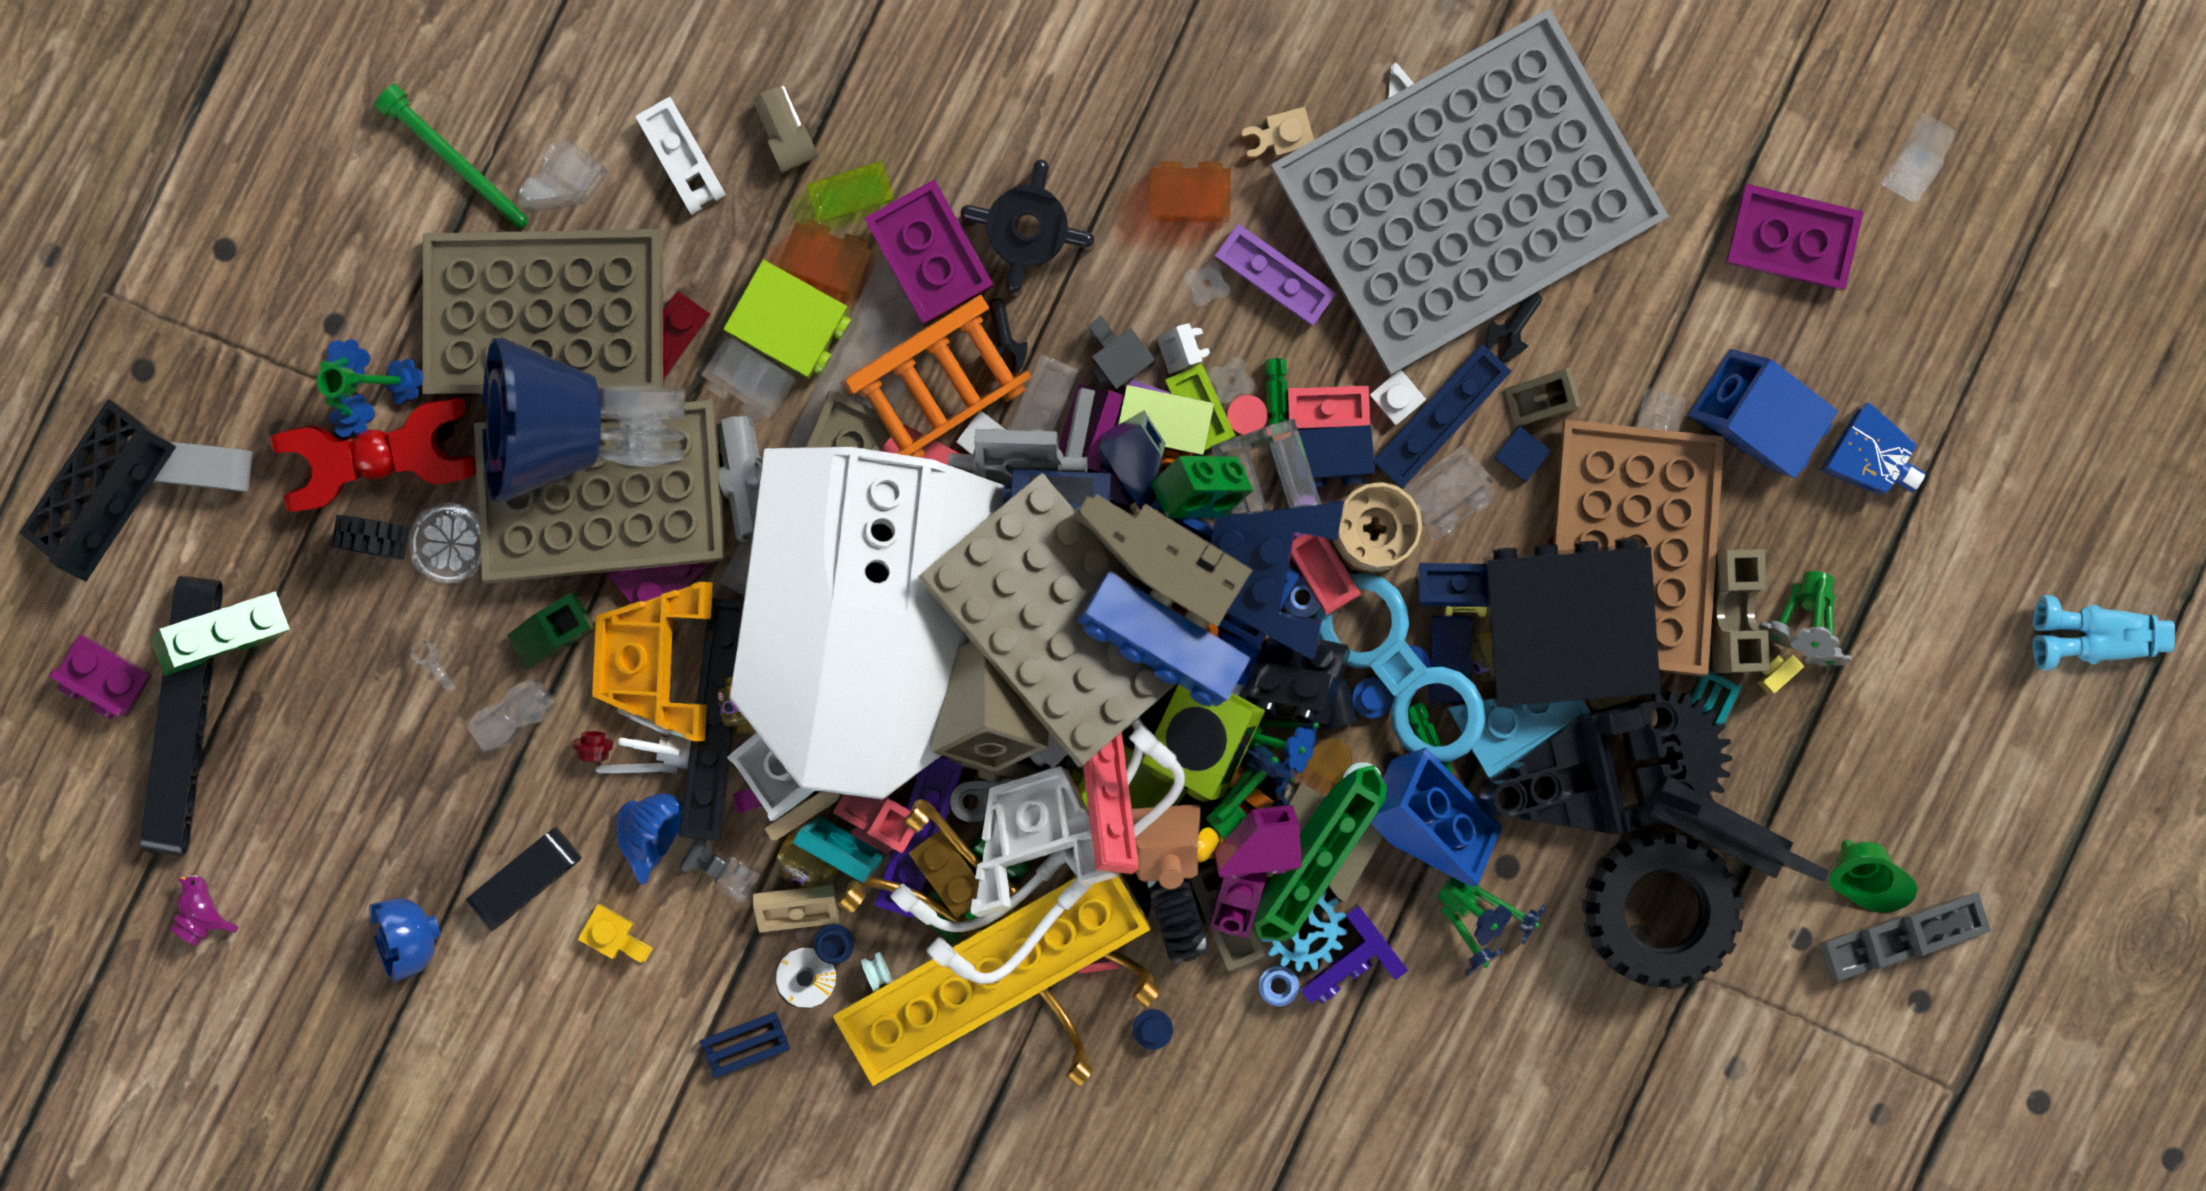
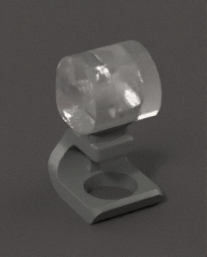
(730, 875)

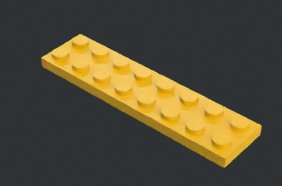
(938, 1006)

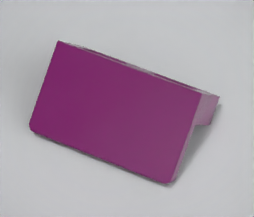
(1103, 418)

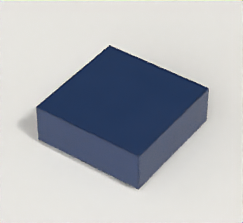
(1522, 454)

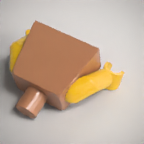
(1173, 845)

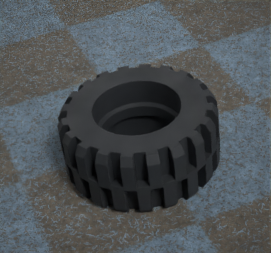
(1717, 910)

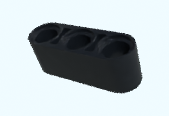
(523, 878)

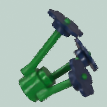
(1227, 813)
(1462, 900)

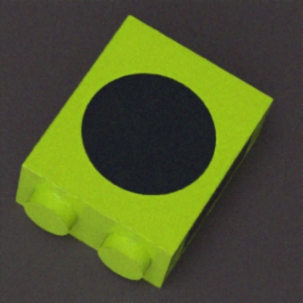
(1205, 741)

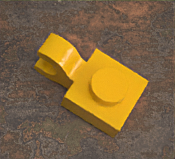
(609, 934)

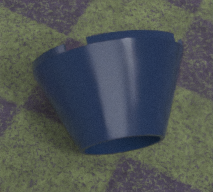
(538, 420)

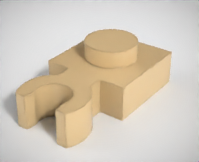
(1284, 133)

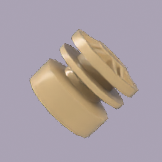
(1392, 514)

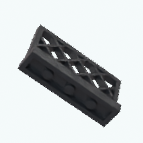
(110, 499)
(1726, 830)

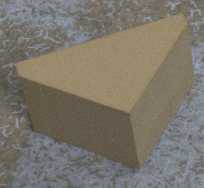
(1543, 397)

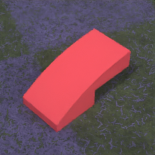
(879, 819)

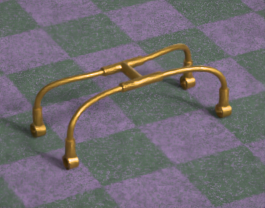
(916, 819)

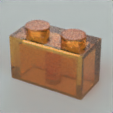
(1189, 193)
(827, 258)

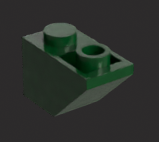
(551, 630)

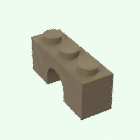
(1736, 638)

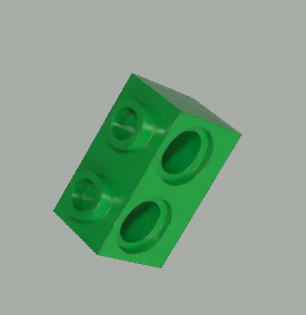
(1201, 486)

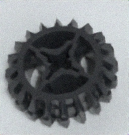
(1178, 921)

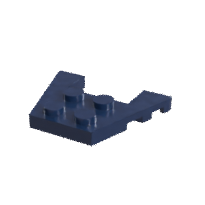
(1265, 545)

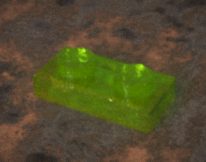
(850, 192)

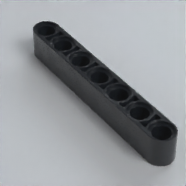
(179, 732)

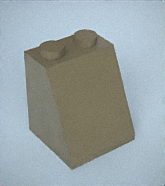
(984, 717)

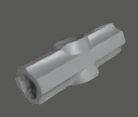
(740, 472)

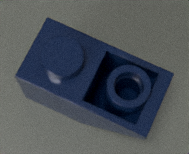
(1135, 455)

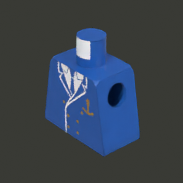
(1873, 454)

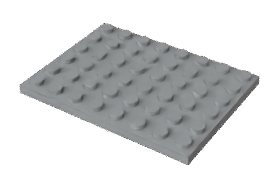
(1469, 191)

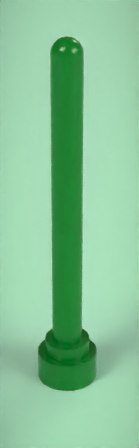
(393, 103)

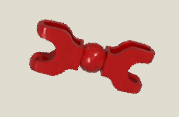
(374, 454)

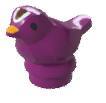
(197, 912)

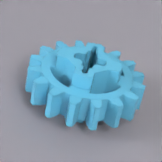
(1301, 945)

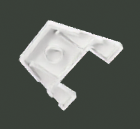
(1028, 822)

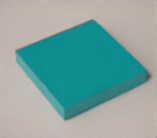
(839, 848)

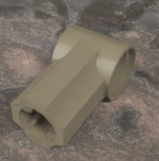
(787, 136)

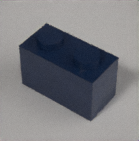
(1339, 454)

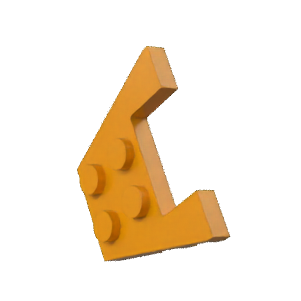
(635, 658)

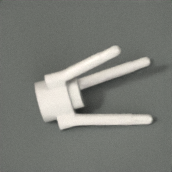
(671, 750)

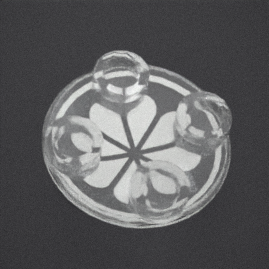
(446, 543)

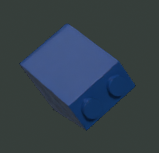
(1763, 412)

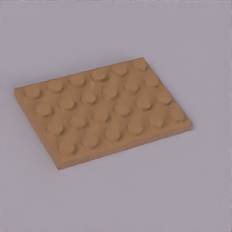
(1668, 496)

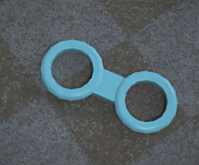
(1406, 674)

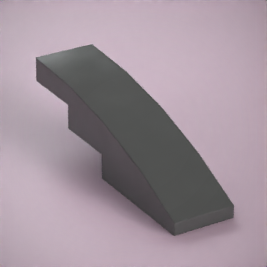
(1904, 937)

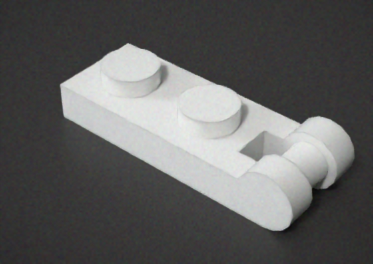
(679, 153)

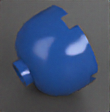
(403, 936)

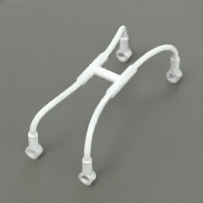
(944, 953)

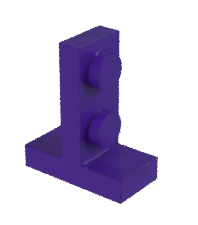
(1355, 960)

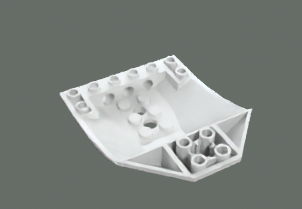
(826, 662)

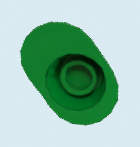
(1871, 878)

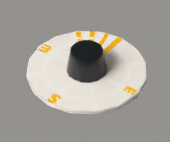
(805, 978)

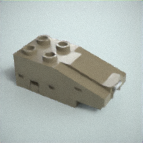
(1168, 559)

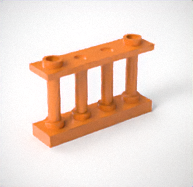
(935, 341)

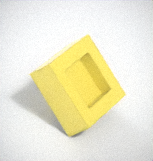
(1780, 673)

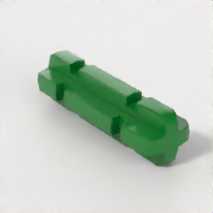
(1276, 390)
(1423, 729)

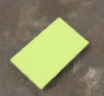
(1178, 419)

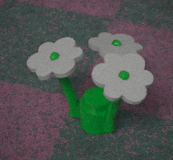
(1817, 641)

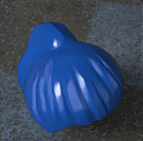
(647, 831)

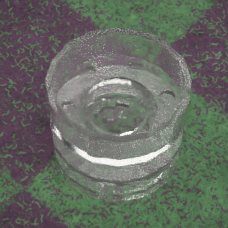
(641, 424)

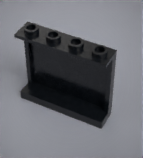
(1572, 622)

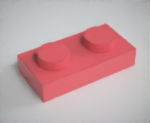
(1329, 407)

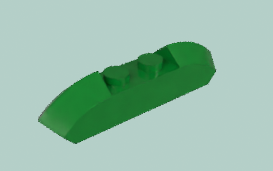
(1324, 848)

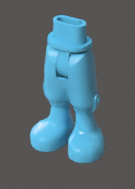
(2107, 634)

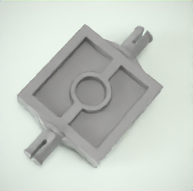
(1003, 450)

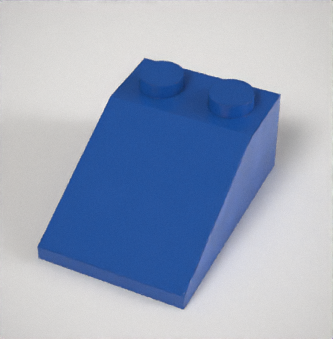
(1435, 817)

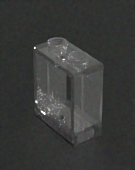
(1289, 460)

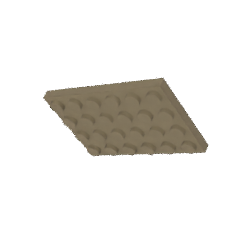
(562, 293)
(610, 512)
(1018, 598)

